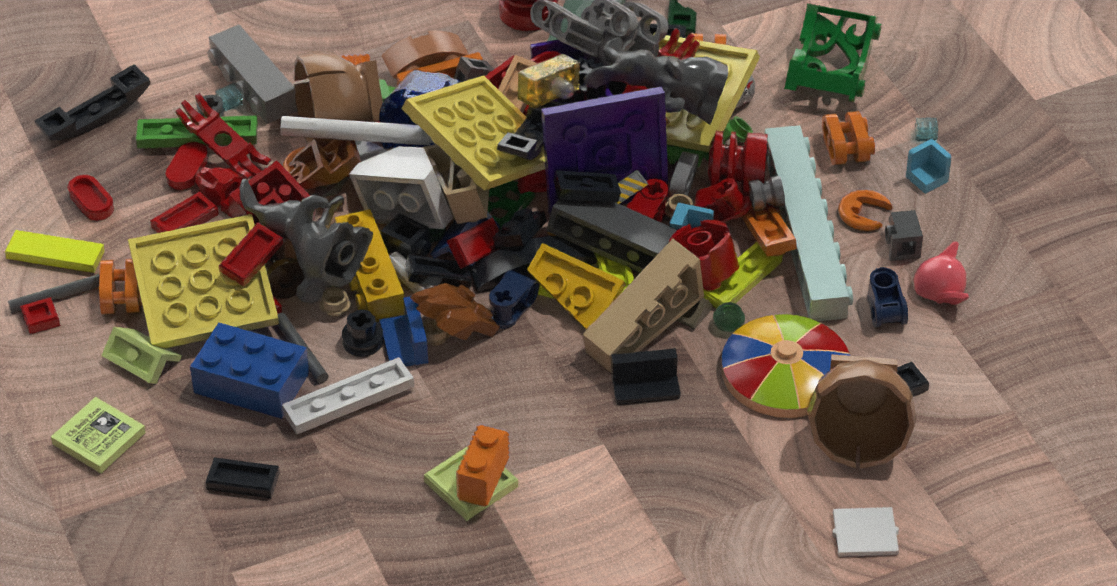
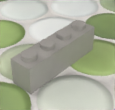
(252, 73)

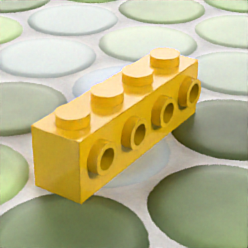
(376, 279)

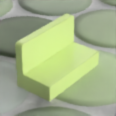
(136, 354)

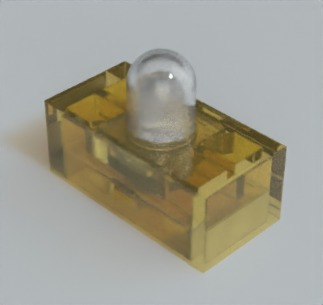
(549, 81)

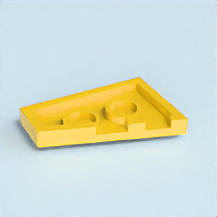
(575, 284)

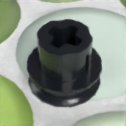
(362, 334)

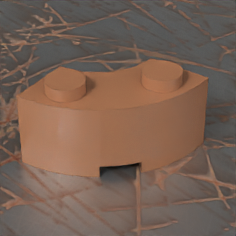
(423, 51)

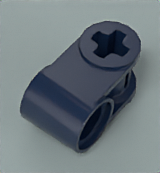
(512, 298)
(886, 298)

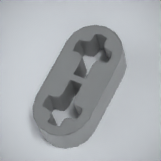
(684, 174)

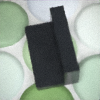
(645, 376)

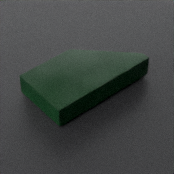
(682, 16)

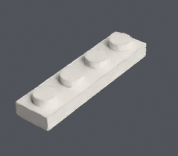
(347, 395)

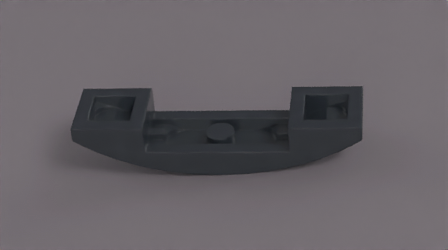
(98, 110)
(528, 139)
(491, 269)

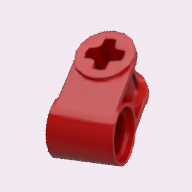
(651, 200)
(723, 200)

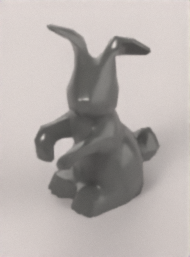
(687, 83)
(324, 252)

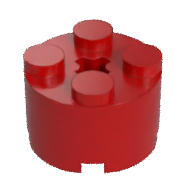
(713, 247)

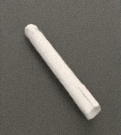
(354, 130)

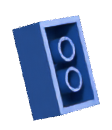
(249, 369)

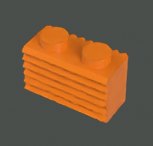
(482, 465)

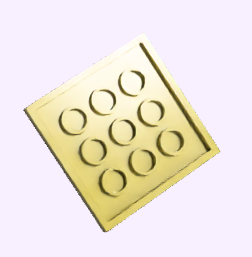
(468, 126)
(688, 129)
(185, 290)

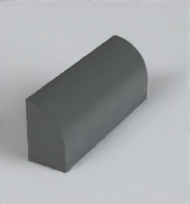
(610, 231)

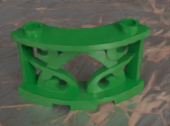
(819, 28)

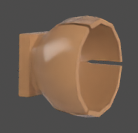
(336, 89)
(862, 406)

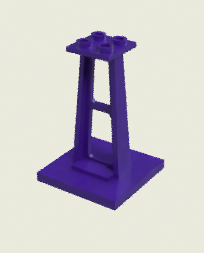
(604, 133)

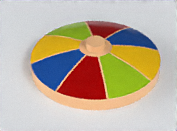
(778, 362)

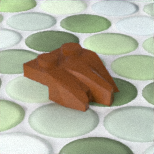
(324, 165)
(455, 310)

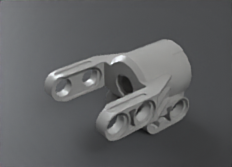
(602, 23)

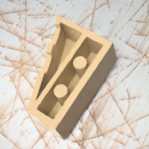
(463, 196)

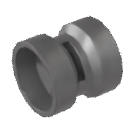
(769, 192)

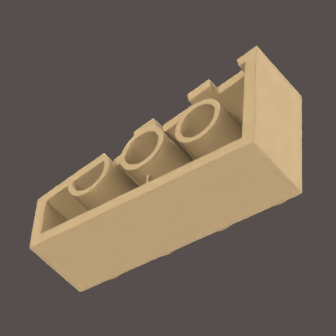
(647, 305)

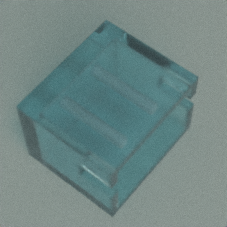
(230, 95)
(926, 129)

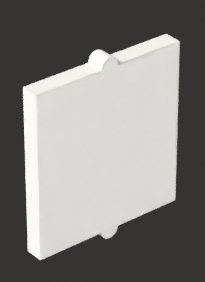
(865, 532)

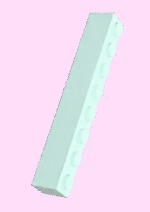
(806, 214)

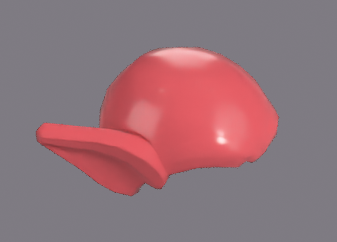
(942, 278)

